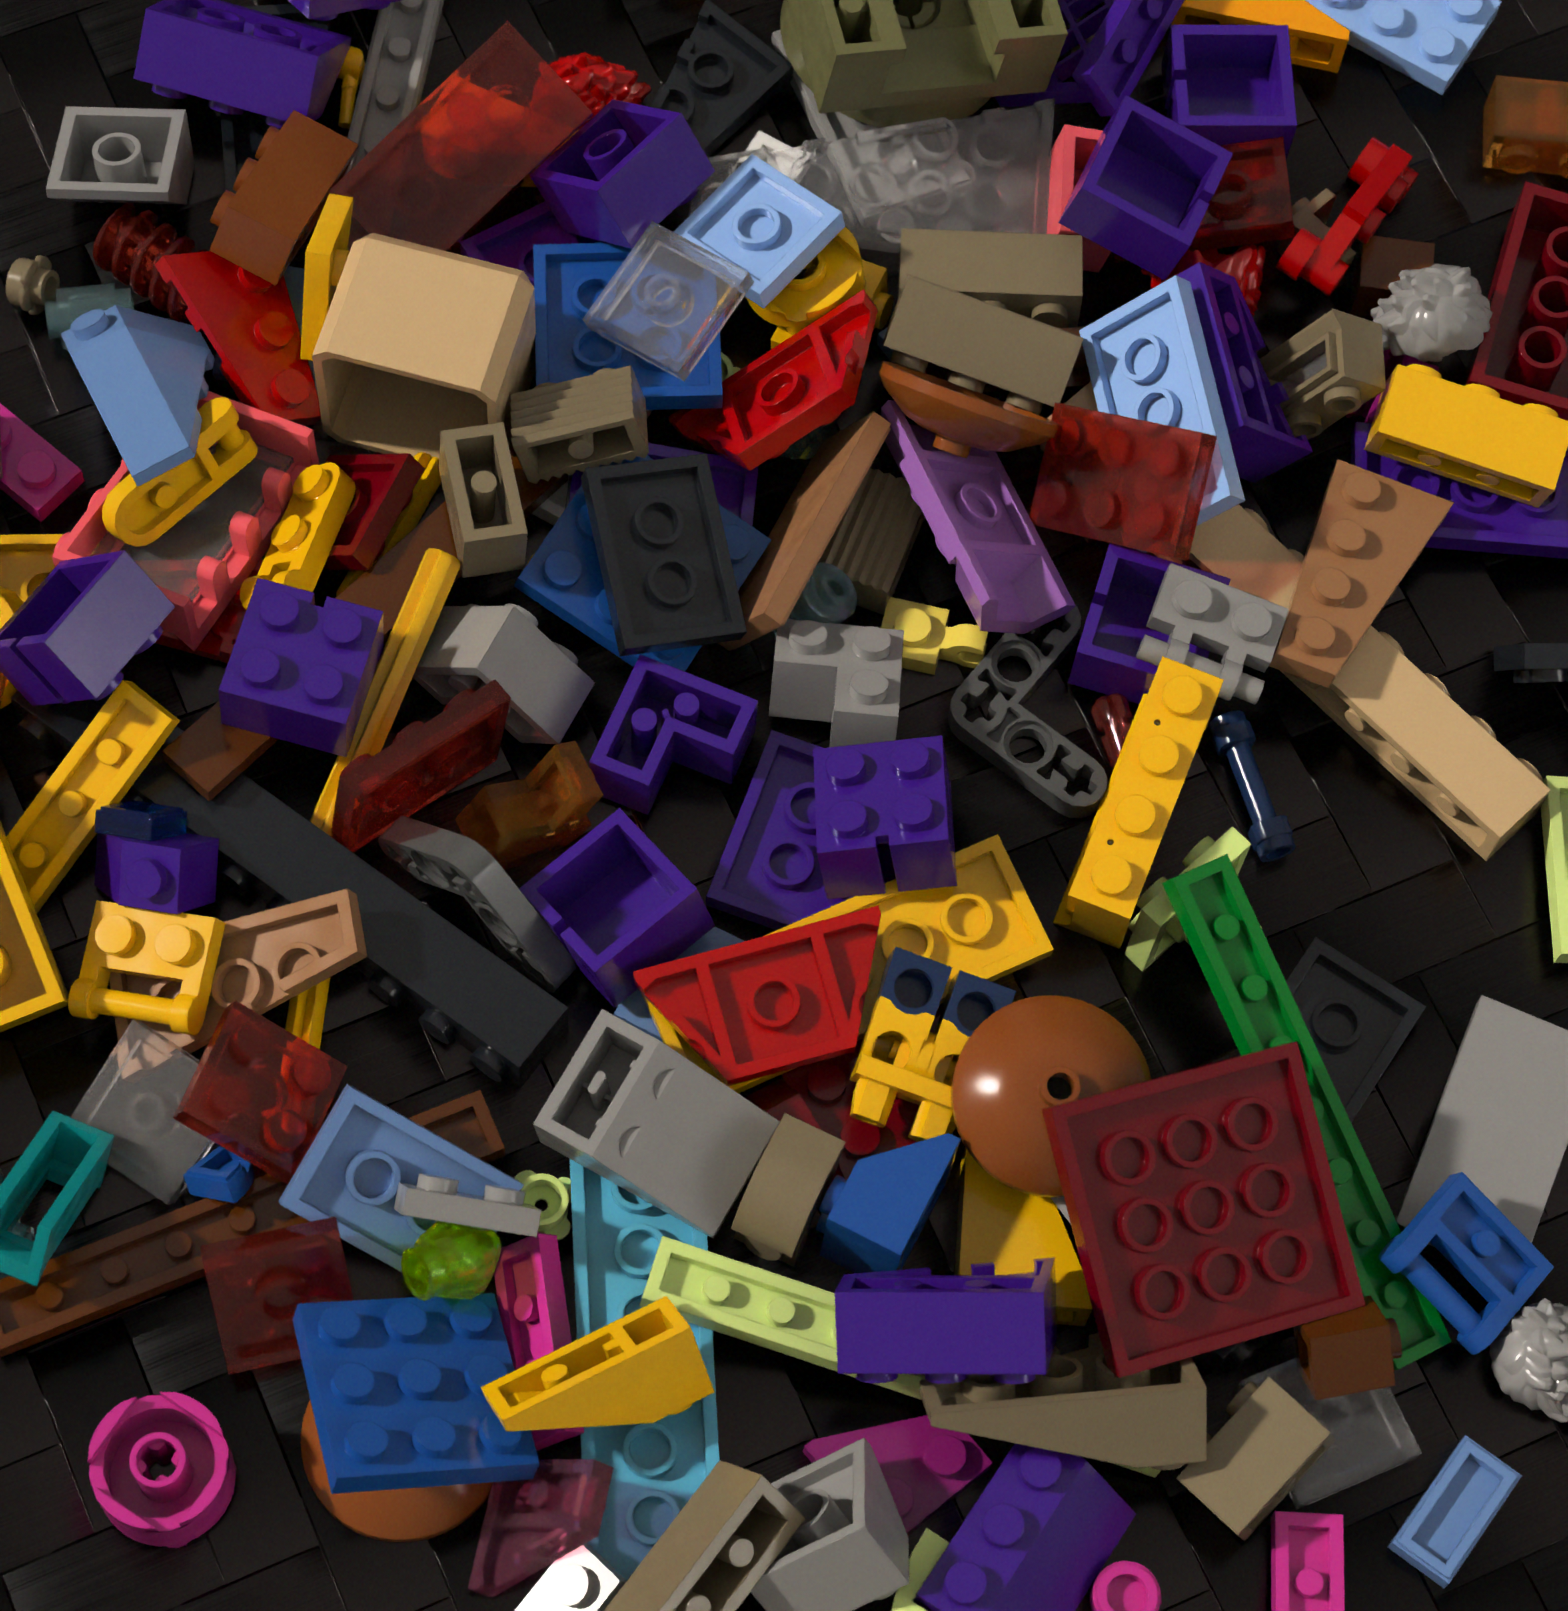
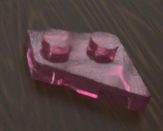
(539, 1521)

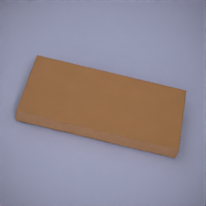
(807, 526)

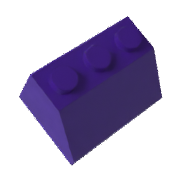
(239, 59)
(1030, 1538)

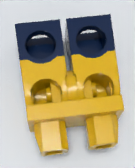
(901, 1053)

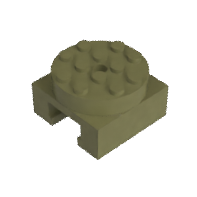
(920, 57)

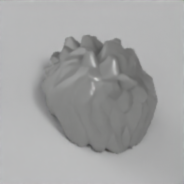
(1433, 313)
(1533, 1358)

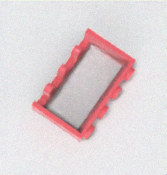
(221, 539)

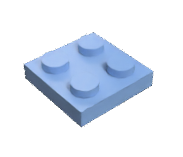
(763, 226)

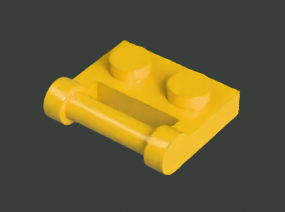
(149, 946)

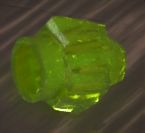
(451, 1261)

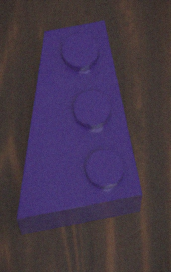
(1248, 401)
(947, 1324)

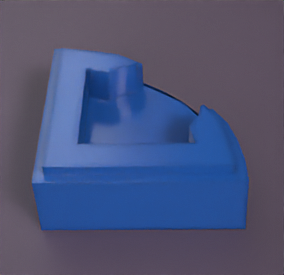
(220, 1176)

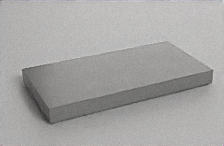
(1499, 1116)

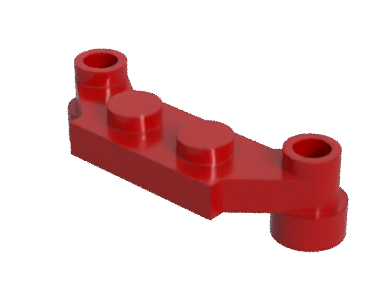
(1383, 183)

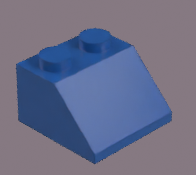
(884, 1205)

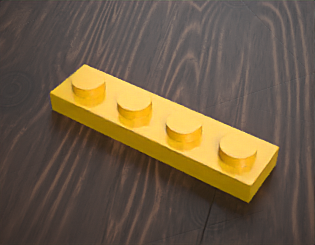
(90, 776)

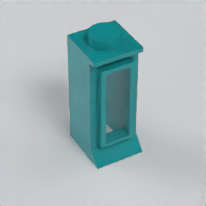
(66, 1155)

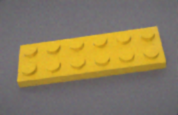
(973, 927)

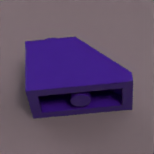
(158, 874)

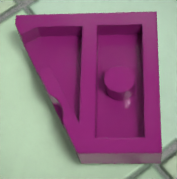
(919, 1463)

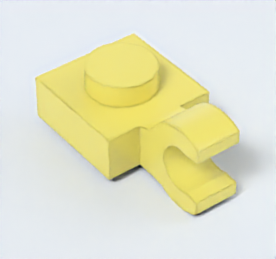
(930, 639)

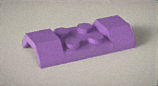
(980, 529)

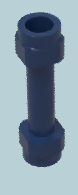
(1269, 833)

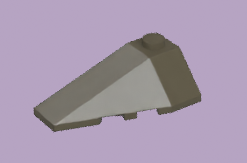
(1084, 1410)

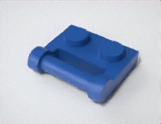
(1481, 1248)

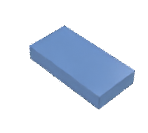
(1454, 1511)

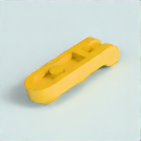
(149, 510)
(306, 529)

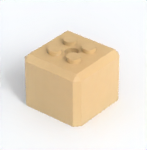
(421, 346)

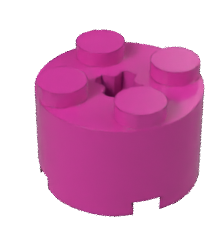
(161, 1431)

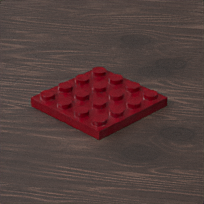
(1203, 1208)

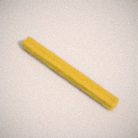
(394, 669)

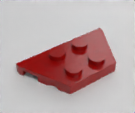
(787, 389)
(770, 997)

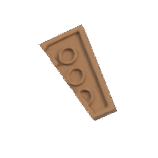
(1354, 561)
(266, 960)

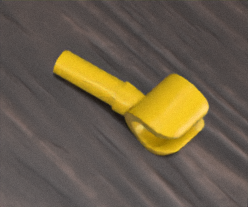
(351, 74)

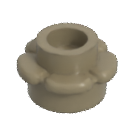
(32, 284)

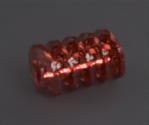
(133, 247)

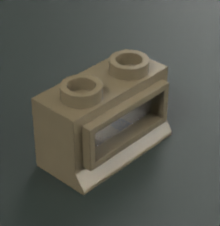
(1327, 370)

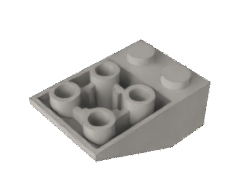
(655, 1124)

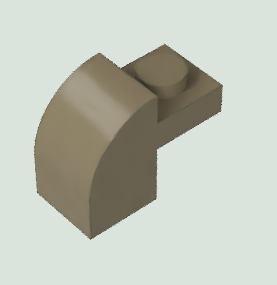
(787, 1190)

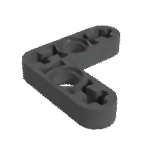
(1011, 720)
(471, 871)

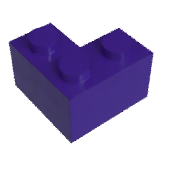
(666, 720)

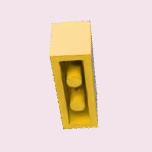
(1469, 434)

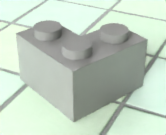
(504, 645)
(840, 678)

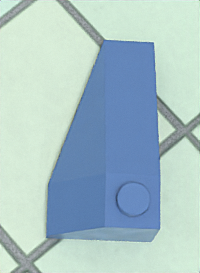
(144, 384)

